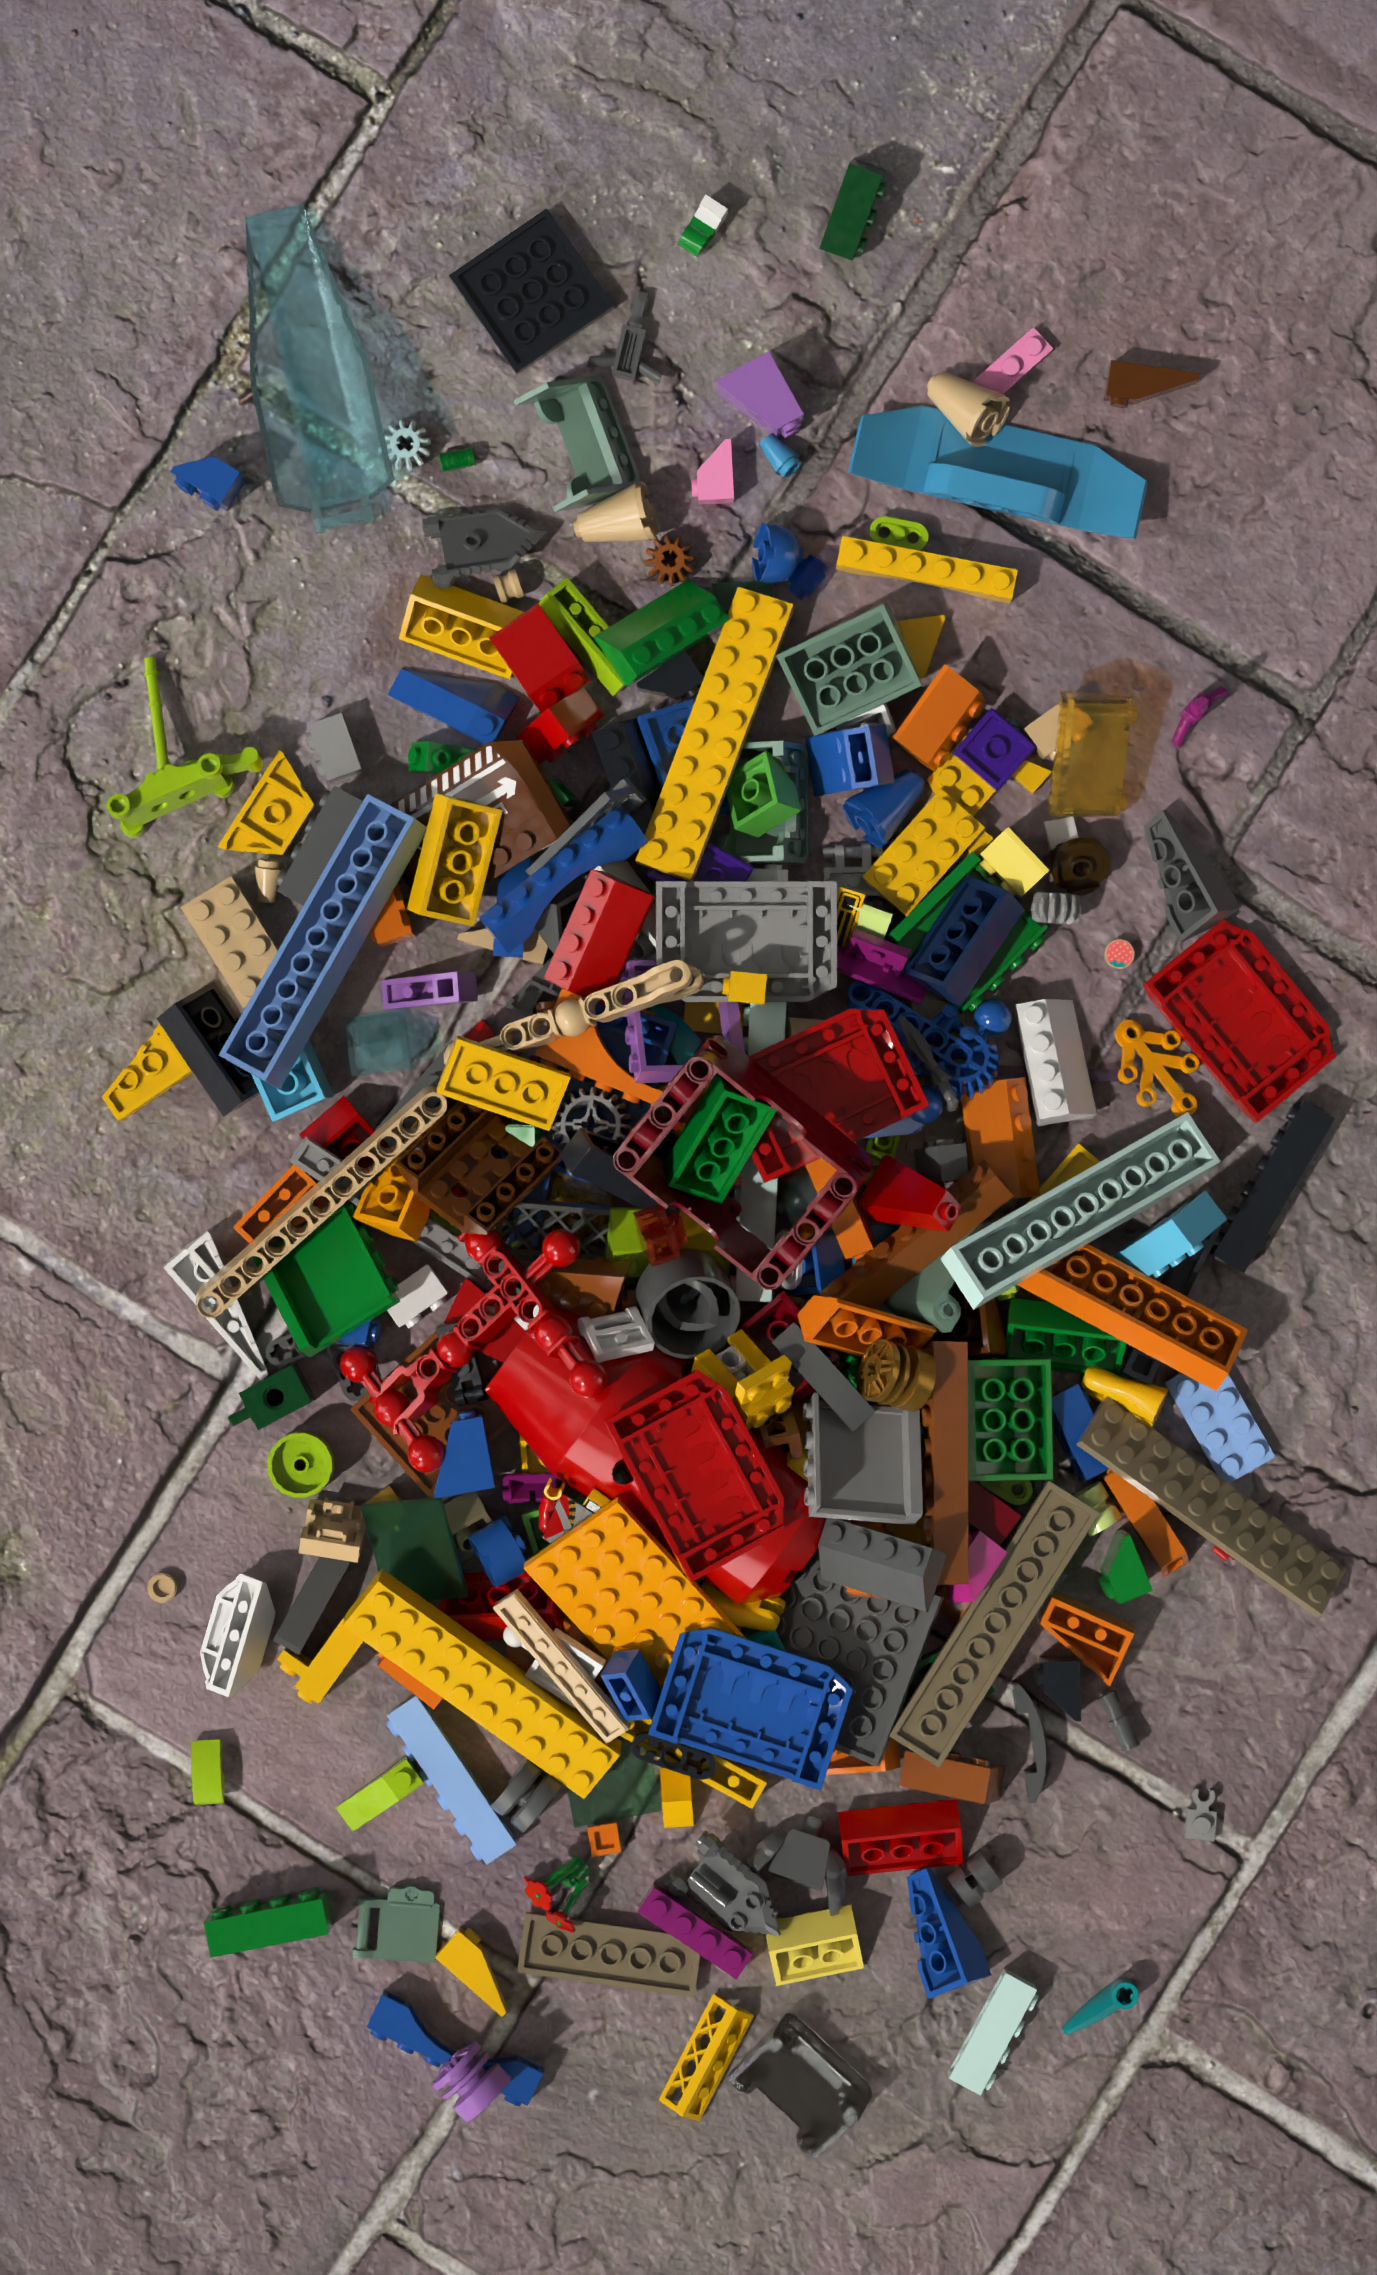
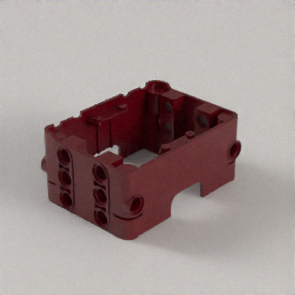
(734, 1242)

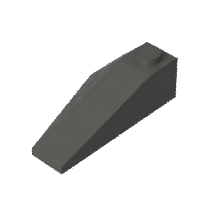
(1192, 885)

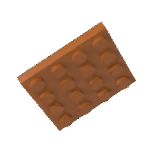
(434, 1422)

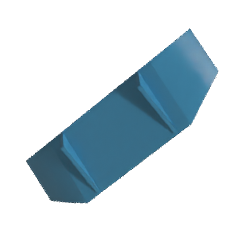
(1011, 474)

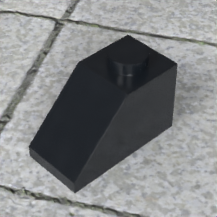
(673, 679)

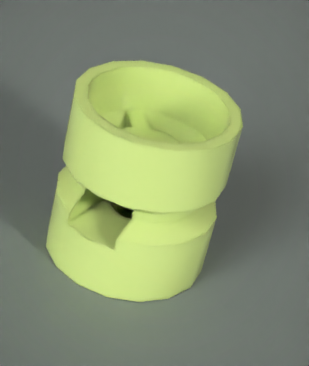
(1095, 1497)

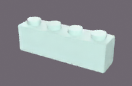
(992, 2032)

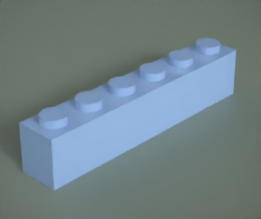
(451, 1778)

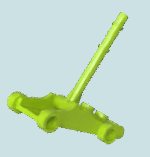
(178, 784)

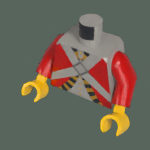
(559, 1513)

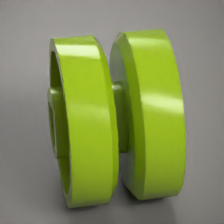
(318, 1459)

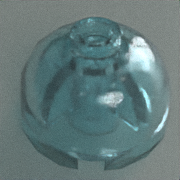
(796, 1196)

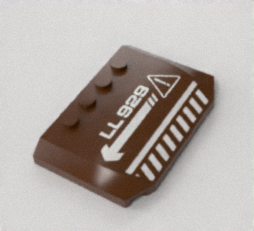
(504, 778)

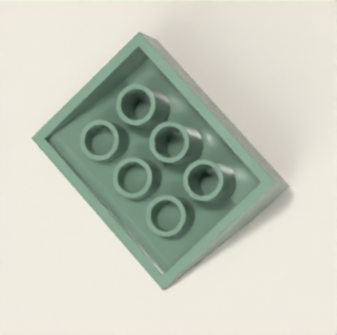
(850, 668)

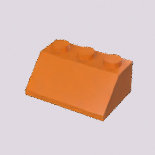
(939, 719)

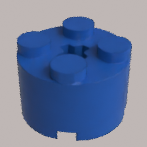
(499, 1551)

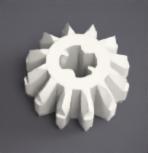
(407, 435)

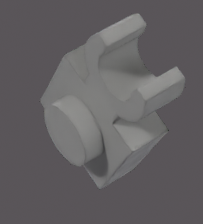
(1200, 1821)

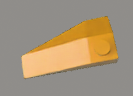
(392, 1203)

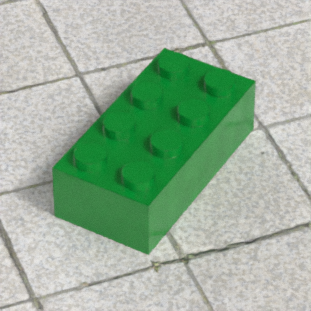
(268, 1923)

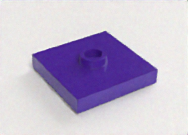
(994, 749)

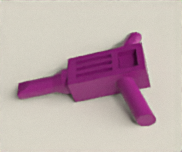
(1195, 711)

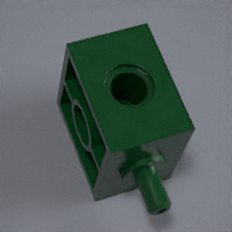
(261, 1407)

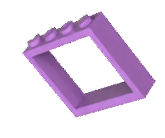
(634, 1036)

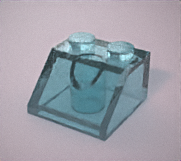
(378, 1043)

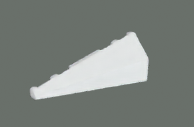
(191, 1270)

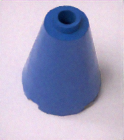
(884, 807)

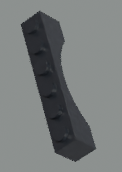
(1181, 1280)

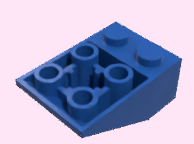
(850, 759)

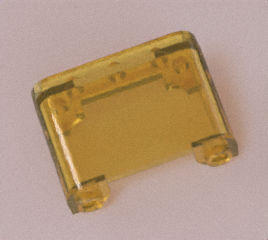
(1090, 754)

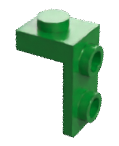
(435, 756)

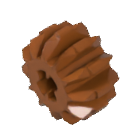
(658, 560)

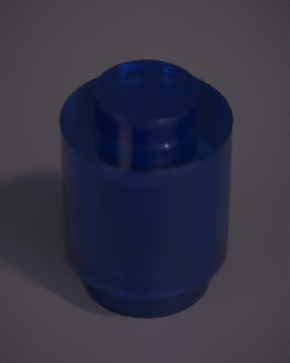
(807, 577)

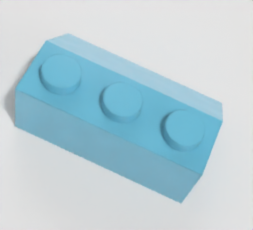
(302, 1089)

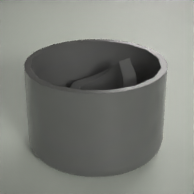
(693, 1326)

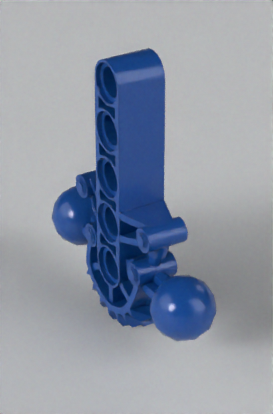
(980, 1058)

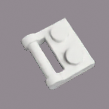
(617, 1340)

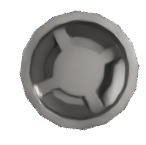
(983, 1873)

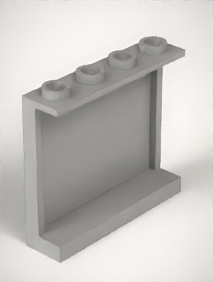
(863, 1472)

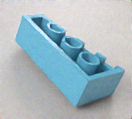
(1173, 1237)

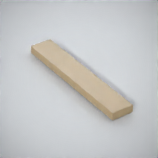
(561, 1666)

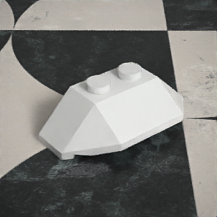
(237, 1635)

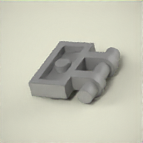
(851, 876)

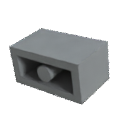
(334, 748)

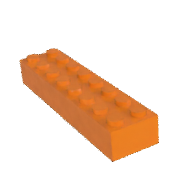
(1142, 1313)

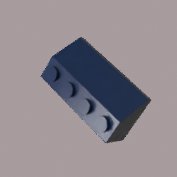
(963, 939)

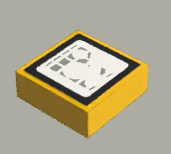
(595, 1501)

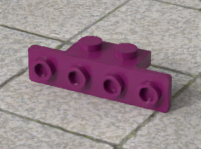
(878, 964)

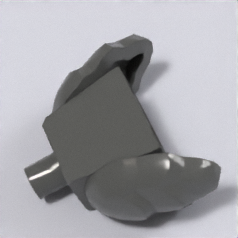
(803, 1860)

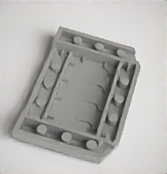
(751, 928)

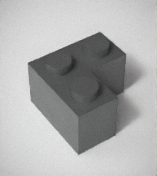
(943, 1160)

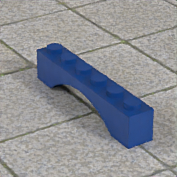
(607, 841)
(397, 2020)

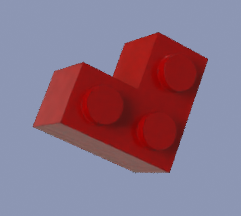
(562, 726)

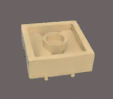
(327, 1536)

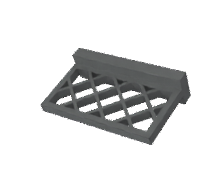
(622, 794)
(527, 1253)

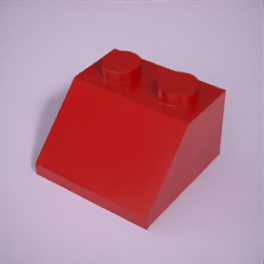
(341, 1130)

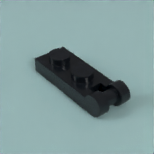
(469, 1371)

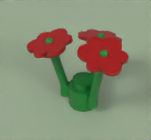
(571, 1874)

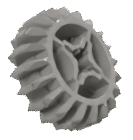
(591, 1102)

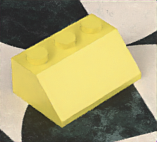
(814, 1946)

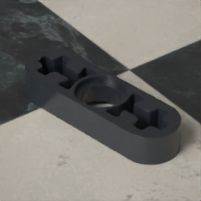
(677, 1767)

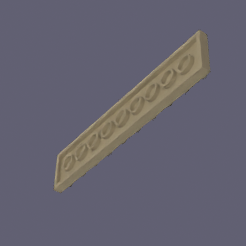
(1211, 1506)
(993, 1624)

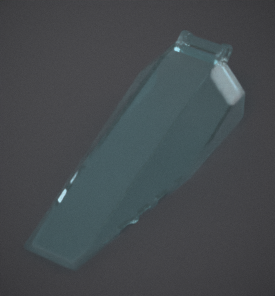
(310, 376)

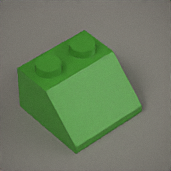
(761, 796)

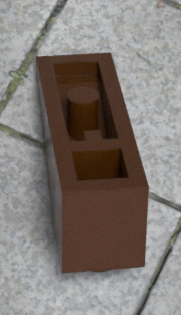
(1136, 383)

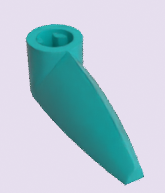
(685, 1042)
(1102, 2005)

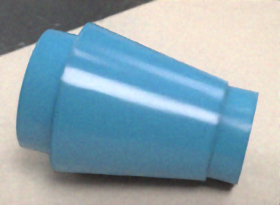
(781, 457)

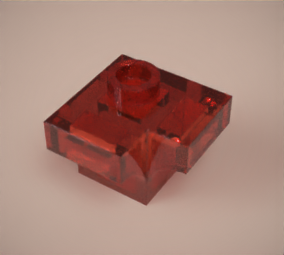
(660, 1234)

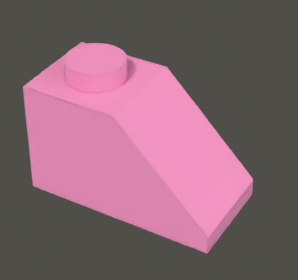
(715, 477)

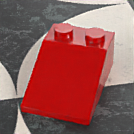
(539, 658)

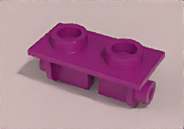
(520, 1486)

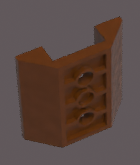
(459, 1155)

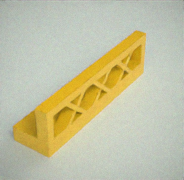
(710, 2062)

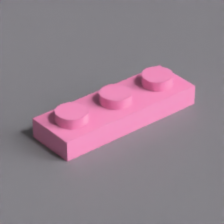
(1015, 362)

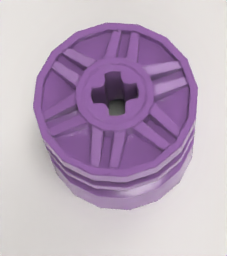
(470, 2081)

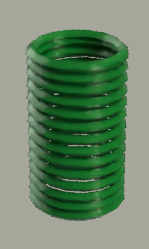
(457, 459)

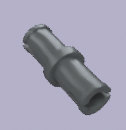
(1119, 1721)

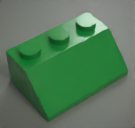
(1123, 1571)

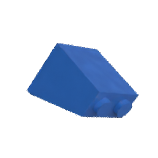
(467, 1457)

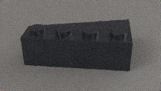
(591, 1159)

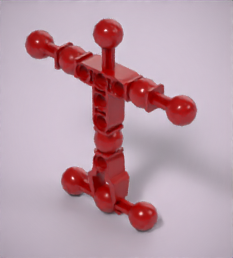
(457, 1346)

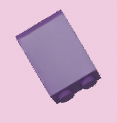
(762, 396)

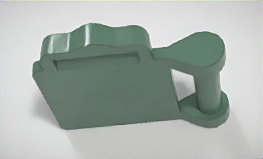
(405, 1925)

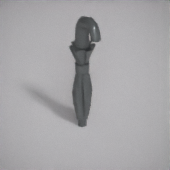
(922, 1051)

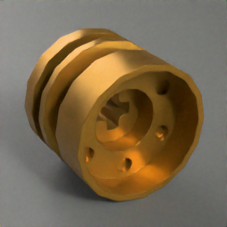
(896, 1375)

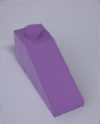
(429, 990)

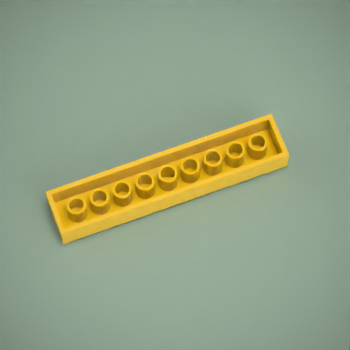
(480, 1683)

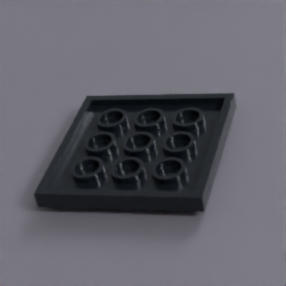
(531, 291)

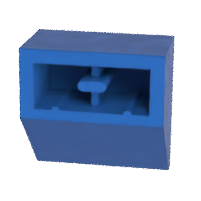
(211, 479)

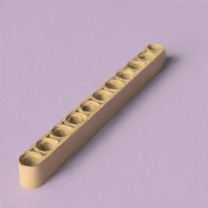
(314, 1215)

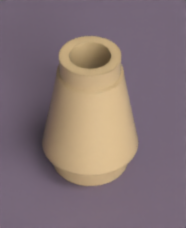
(266, 878)

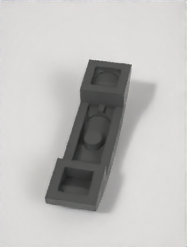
(823, 1377)
(1033, 1777)

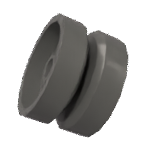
(530, 1796)

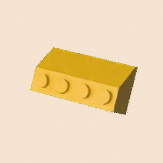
(457, 624)
(454, 860)

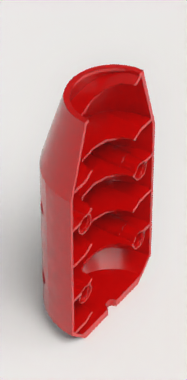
(577, 1448)

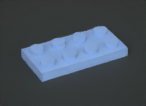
(1221, 1426)

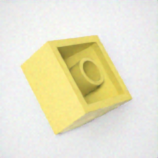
(1012, 863)

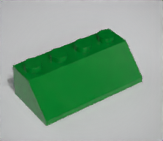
(661, 631)
(716, 1141)
(1052, 1333)

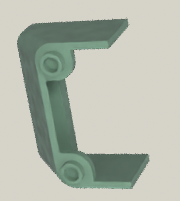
(590, 435)

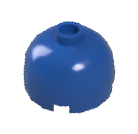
(777, 553)

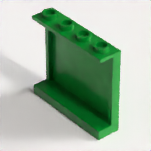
(917, 924)
(330, 1282)

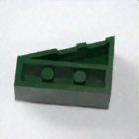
(854, 210)

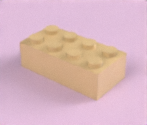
(232, 936)

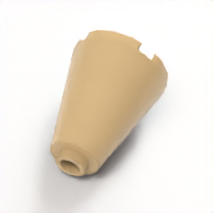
(969, 406)
(619, 518)

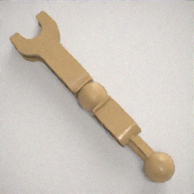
(575, 1016)

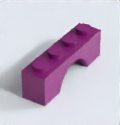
(695, 1932)

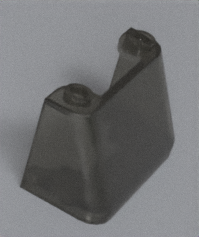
(804, 2082)

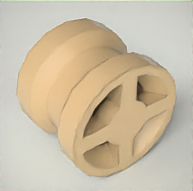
(508, 586)

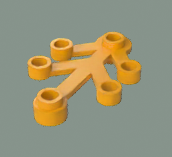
(1154, 1065)

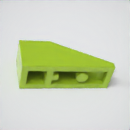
(380, 1793)

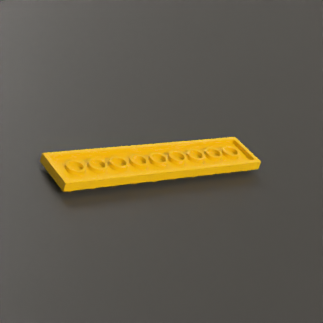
(715, 734)

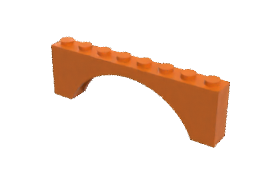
(589, 1057)

